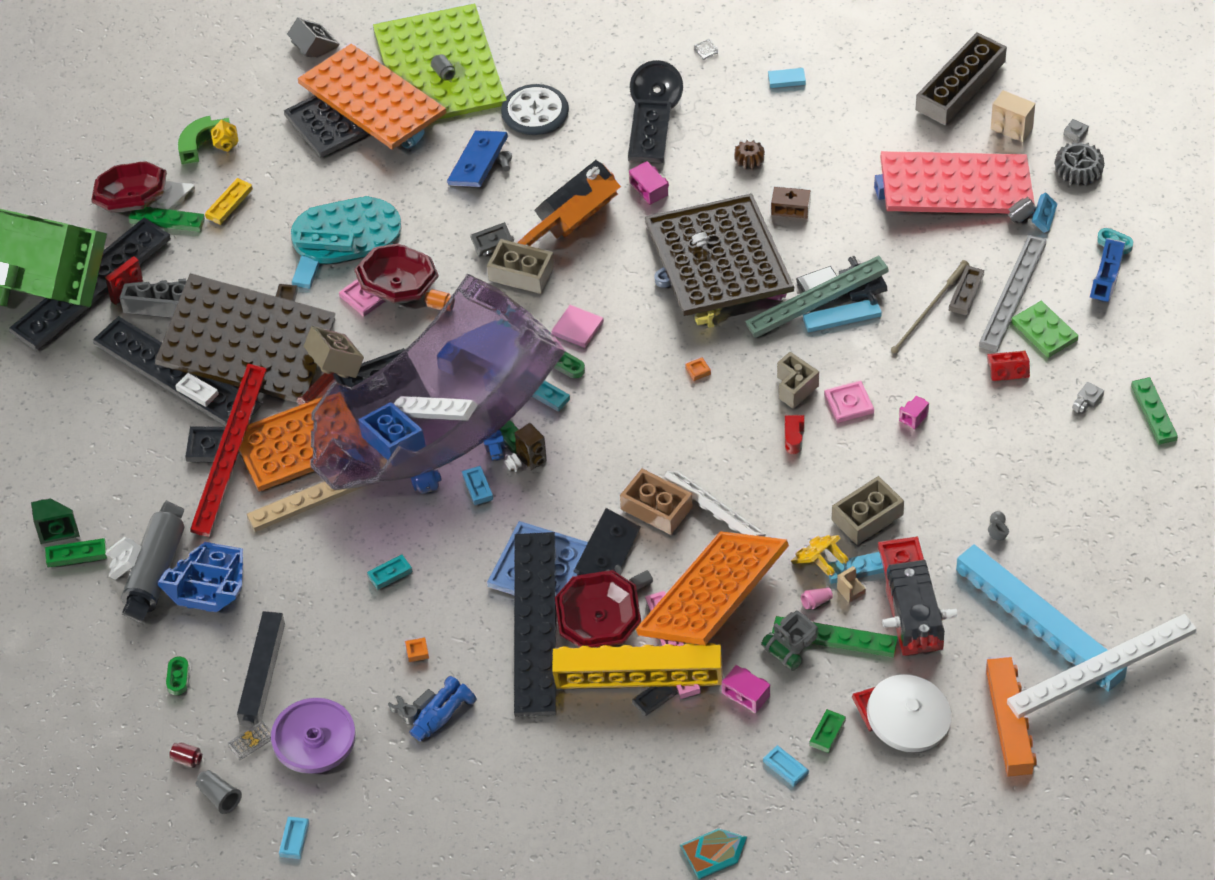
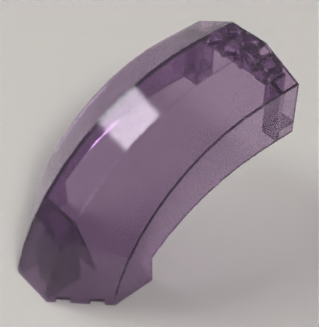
(473, 350)

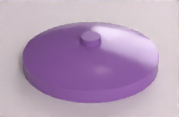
(313, 735)

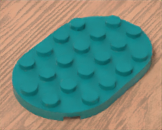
(369, 218)

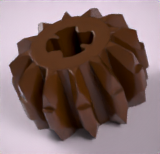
(749, 154)

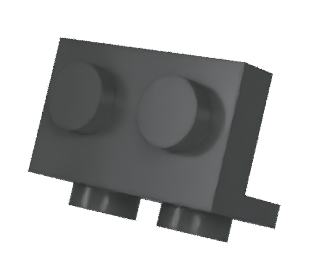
(488, 239)

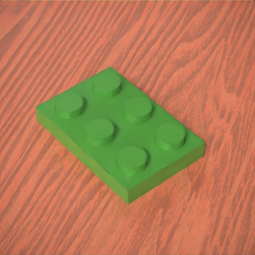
(1044, 329)

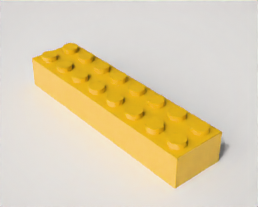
(637, 666)

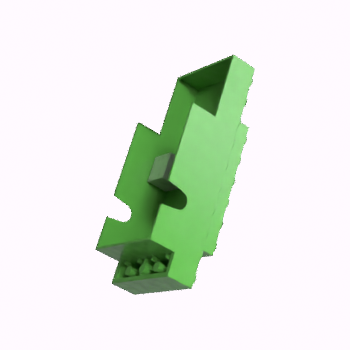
(48, 258)

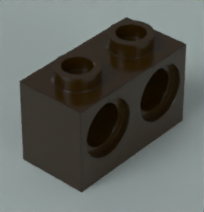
(530, 446)

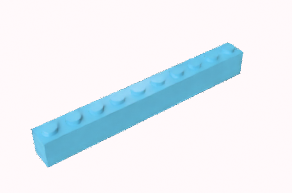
(1032, 611)

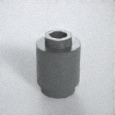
(443, 67)
(1021, 210)

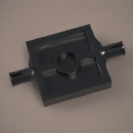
(867, 290)

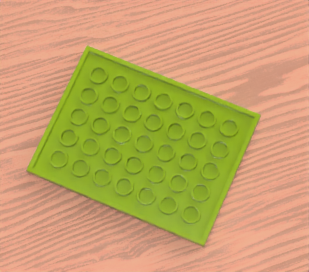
(456, 32)

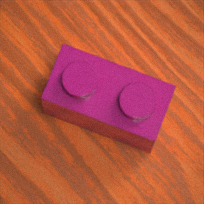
(648, 182)
(746, 688)

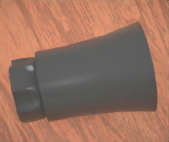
(218, 791)

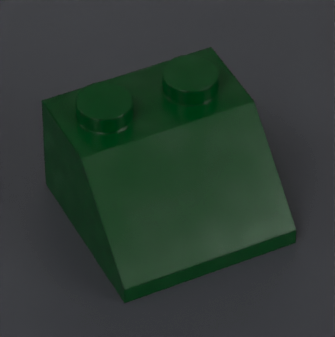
(53, 521)

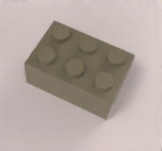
(520, 266)
(333, 352)
(867, 510)

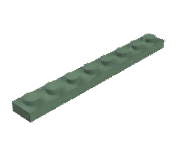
(817, 296)

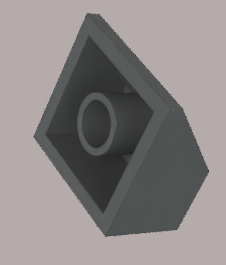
(311, 38)

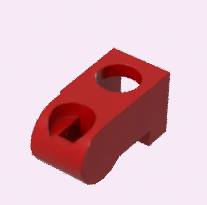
(793, 439)

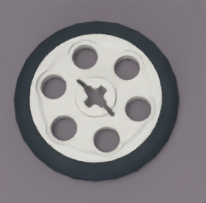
(534, 126)

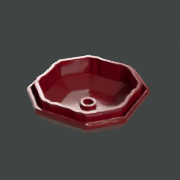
(129, 187)
(396, 273)
(594, 595)

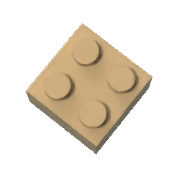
(1012, 116)

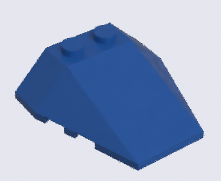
(206, 578)

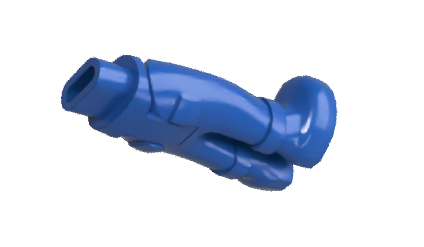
(435, 715)

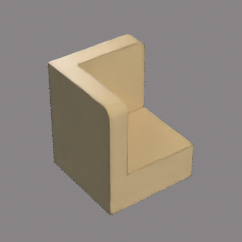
(849, 585)

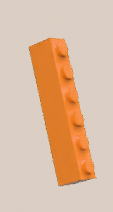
(1012, 731)

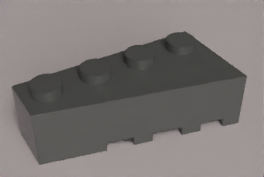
(152, 299)

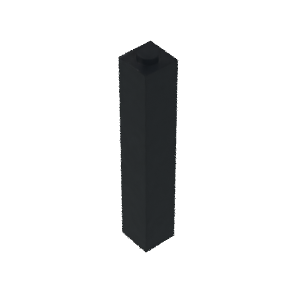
(261, 669)

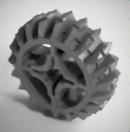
(1079, 163)

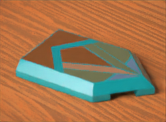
(713, 851)

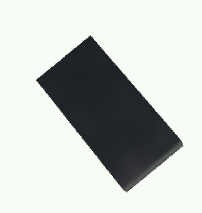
(653, 698)

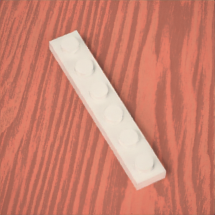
(436, 408)
(710, 503)

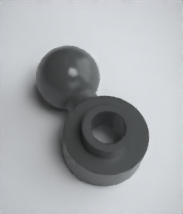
(997, 528)

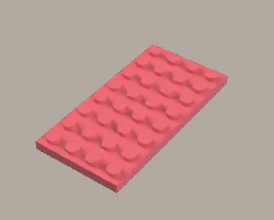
(954, 181)

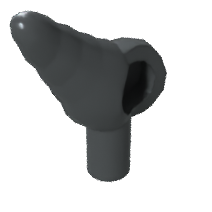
(504, 158)

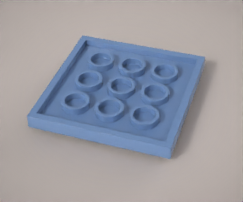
(567, 556)

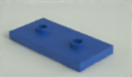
(477, 158)

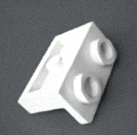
(124, 556)

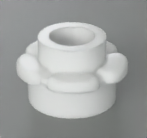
(700, 239)
(513, 462)

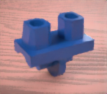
(495, 445)

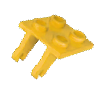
(817, 545)

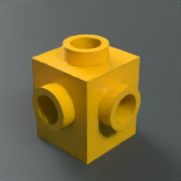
(224, 136)

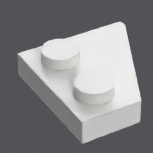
(173, 195)

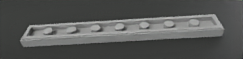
(1012, 293)

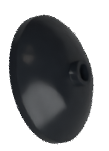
(654, 75)

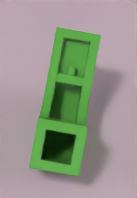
(194, 136)

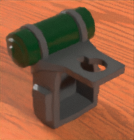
(790, 639)

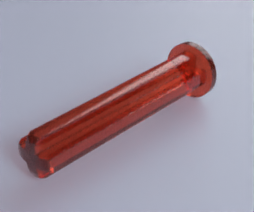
(312, 393)

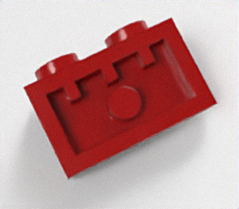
(1009, 365)

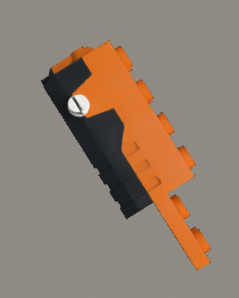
(574, 203)

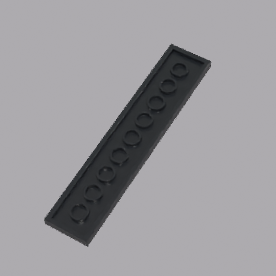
(53, 315)
(139, 352)
(534, 624)

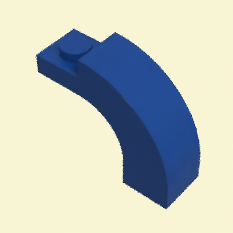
(1108, 271)

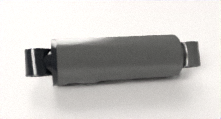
(155, 557)

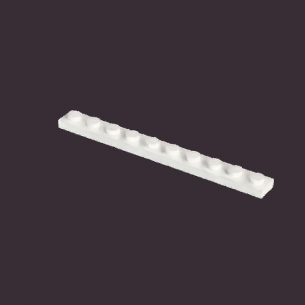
(1101, 666)

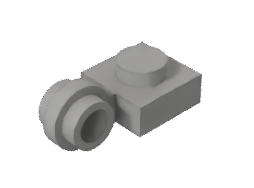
(1087, 396)

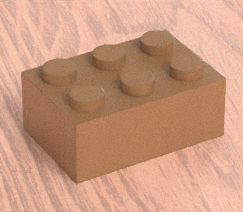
(656, 501)

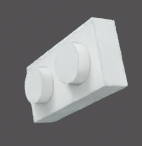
(197, 389)

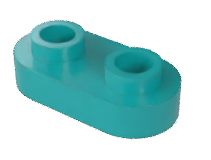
(1113, 234)

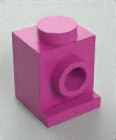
(914, 412)

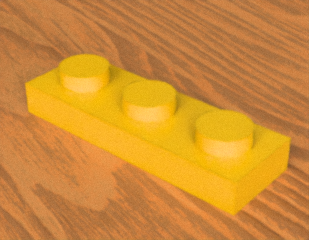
(228, 201)

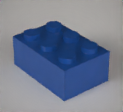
(391, 428)

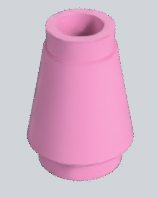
(813, 598)

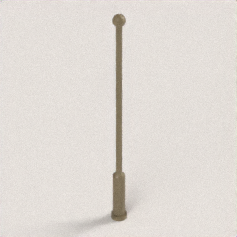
(951, 280)

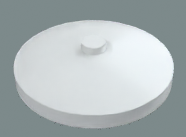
(909, 713)

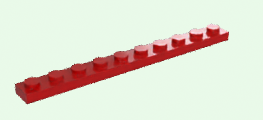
(228, 450)

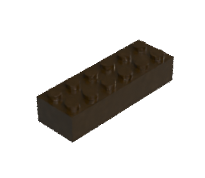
(961, 78)

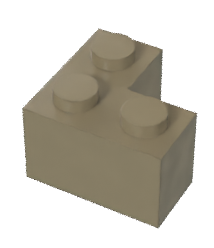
(797, 379)

